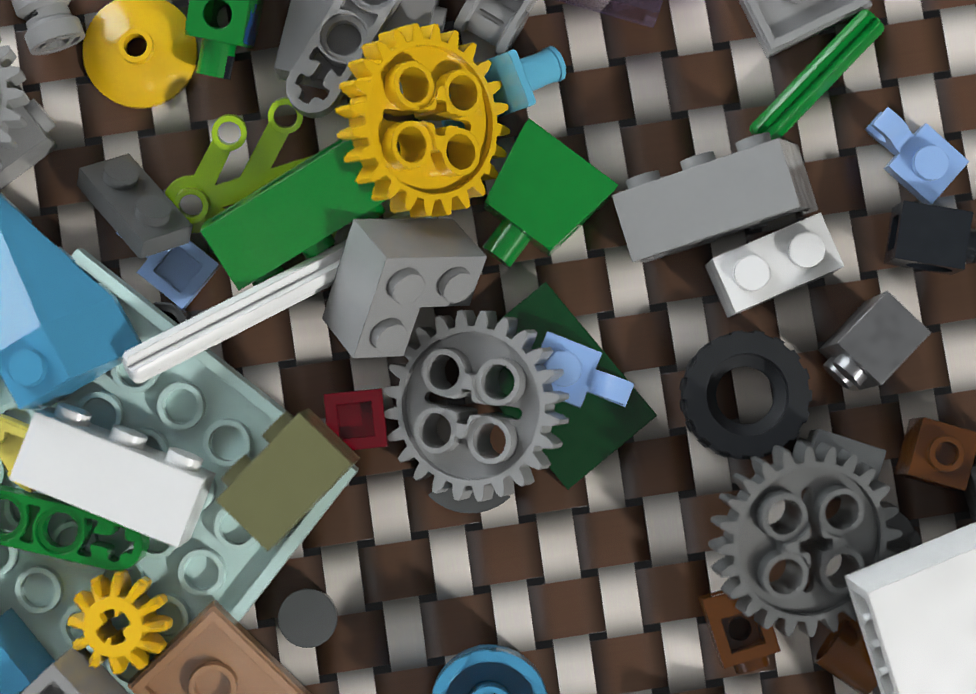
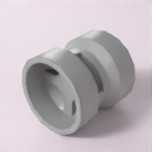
(49, 25)

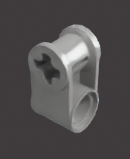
(508, 14)

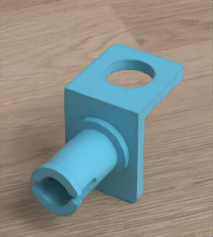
(521, 78)

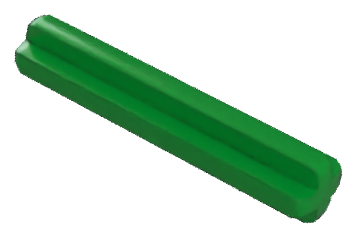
(819, 75)

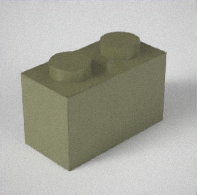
(286, 478)

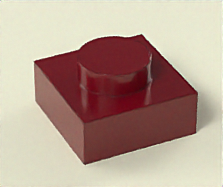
(358, 418)

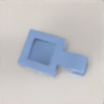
(921, 160)
(179, 272)
(582, 374)

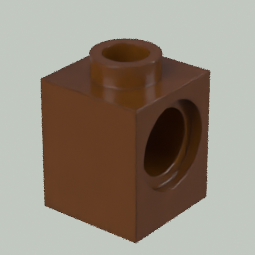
(937, 454)

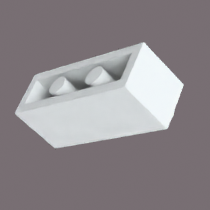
(113, 473)

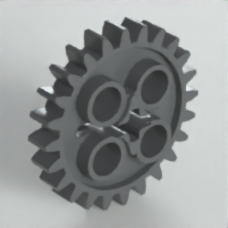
(755, 545)

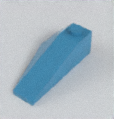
(53, 317)

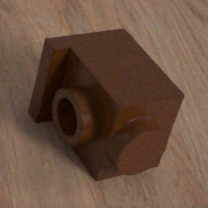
(744, 653)

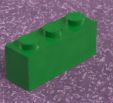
(291, 216)

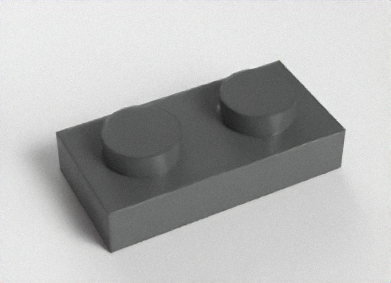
(134, 205)

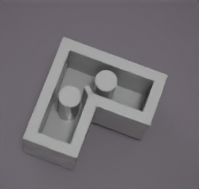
(391, 273)

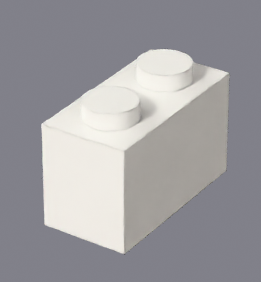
(774, 265)

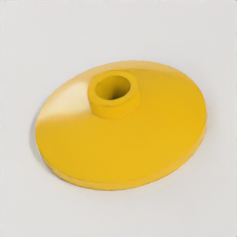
(155, 74)

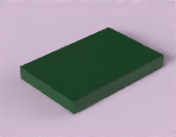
(599, 424)

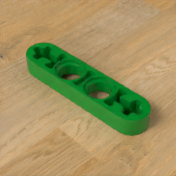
(34, 537)

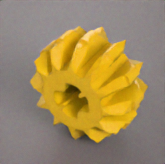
(130, 642)

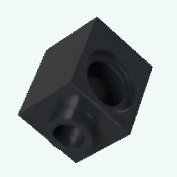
(930, 238)

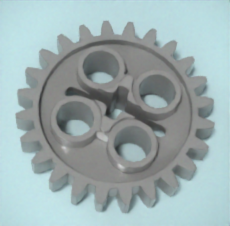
(481, 353)

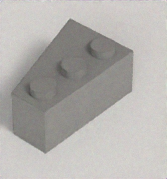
(713, 197)

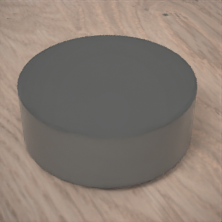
(308, 617)

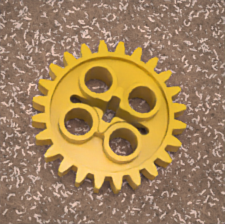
(428, 69)

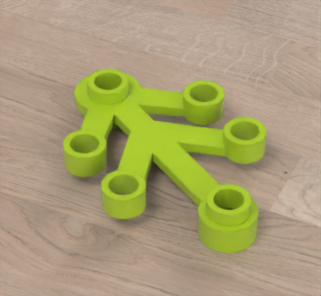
(254, 176)

